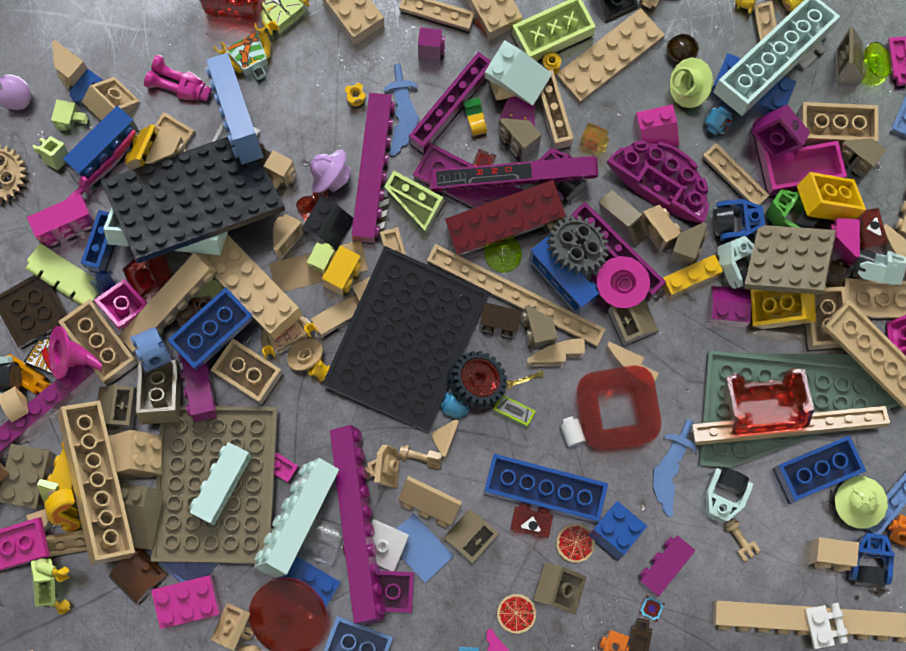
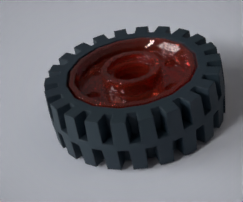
(471, 392)

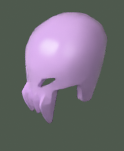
(14, 92)

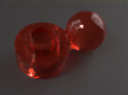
(307, 203)

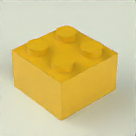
(341, 271)

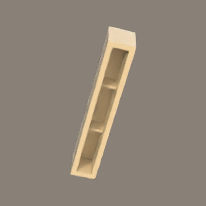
(171, 298)

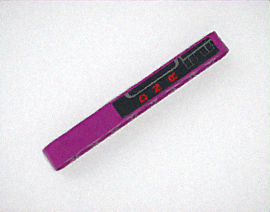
(513, 174)

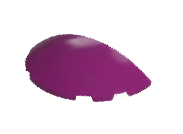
(663, 178)

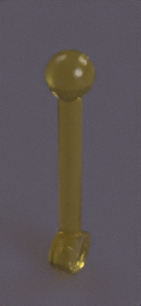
(540, 374)

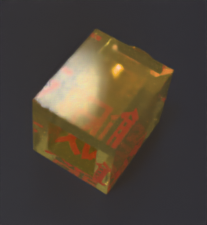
(594, 137)

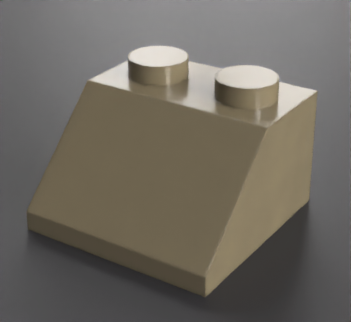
(560, 588)

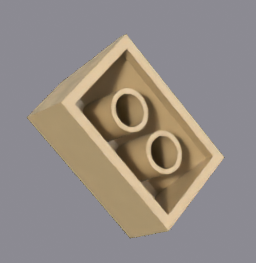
(429, 502)

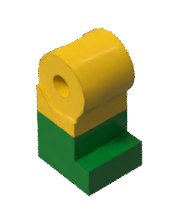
(475, 116)

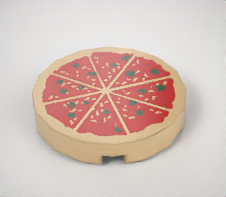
(575, 543)
(516, 614)

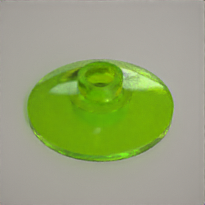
(877, 59)
(507, 262)

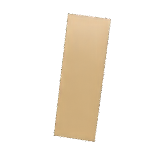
(295, 273)

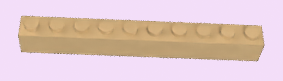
(793, 618)

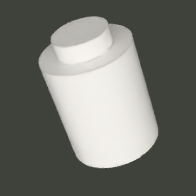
(572, 431)

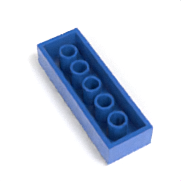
(546, 488)

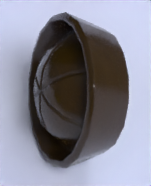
(682, 47)

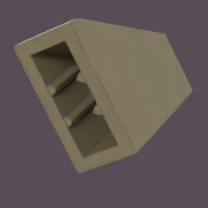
(624, 217)

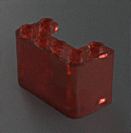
(768, 404)

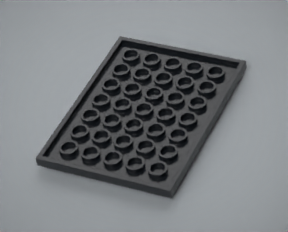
(189, 199)
(405, 339)

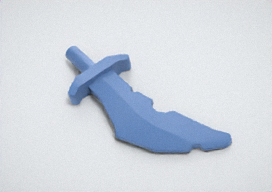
(404, 111)
(669, 467)

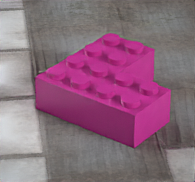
(792, 167)

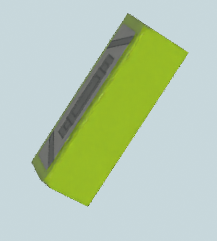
(514, 411)

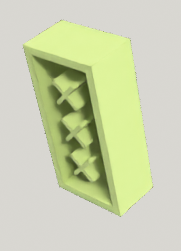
(553, 29)

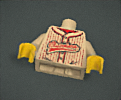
(290, 337)

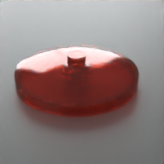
(287, 615)

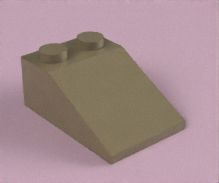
(850, 59)
(142, 511)

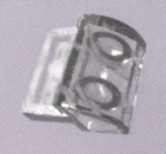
(323, 540)

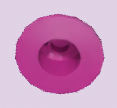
(622, 282)
(66, 354)

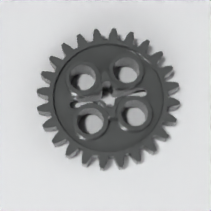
(577, 245)

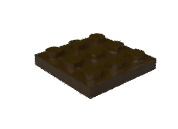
(30, 310)

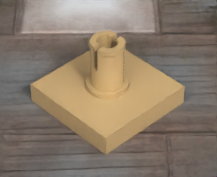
(231, 627)

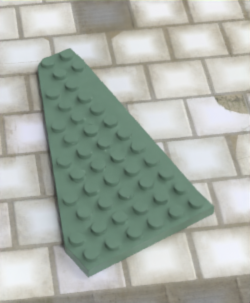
(834, 385)

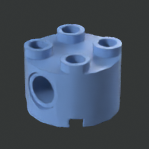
(150, 349)

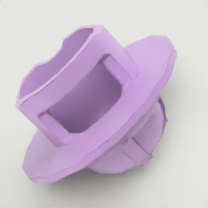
(329, 171)

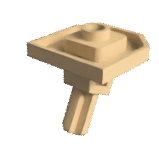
(385, 467)

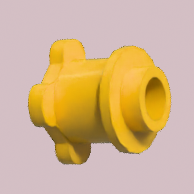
(746, 4)
(554, 57)
(355, 90)
(318, 370)

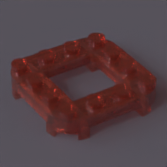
(623, 435)

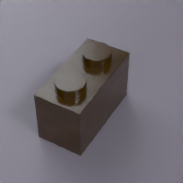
(500, 319)

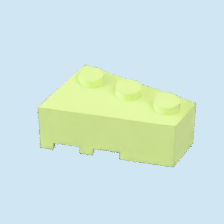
(415, 199)

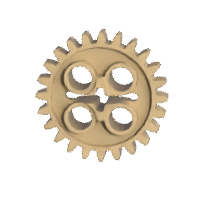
(12, 167)

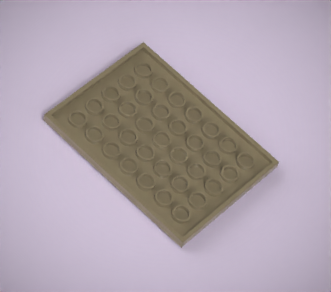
(187, 456)

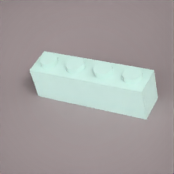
(220, 484)

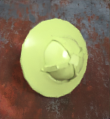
(691, 82)
(861, 502)

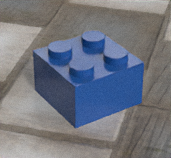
(617, 530)

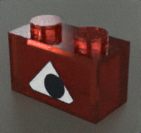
(872, 230)
(531, 522)

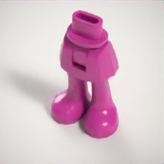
(189, 86)

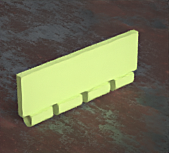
(60, 270)

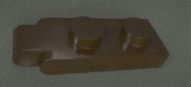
(640, 636)

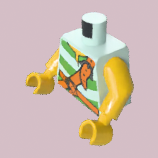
(249, 53)

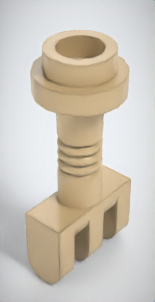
(432, 458)
(732, 525)

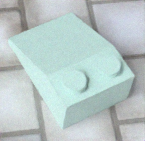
(517, 73)

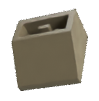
(520, 135)
(861, 154)
(686, 247)
(633, 322)
(540, 328)
(118, 405)
(471, 536)

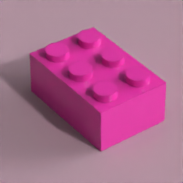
(61, 220)
(186, 601)

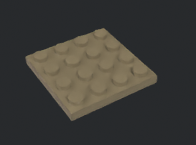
(790, 259)

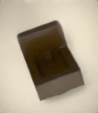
(837, 273)

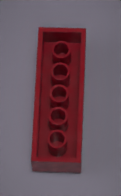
(505, 218)

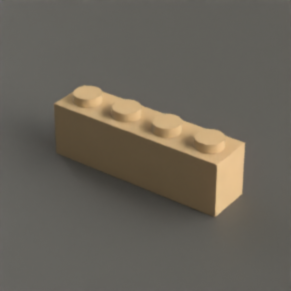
(555, 115)

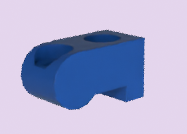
(81, 86)

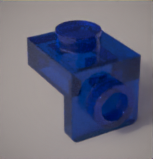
(102, 282)

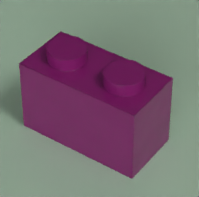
(431, 44)

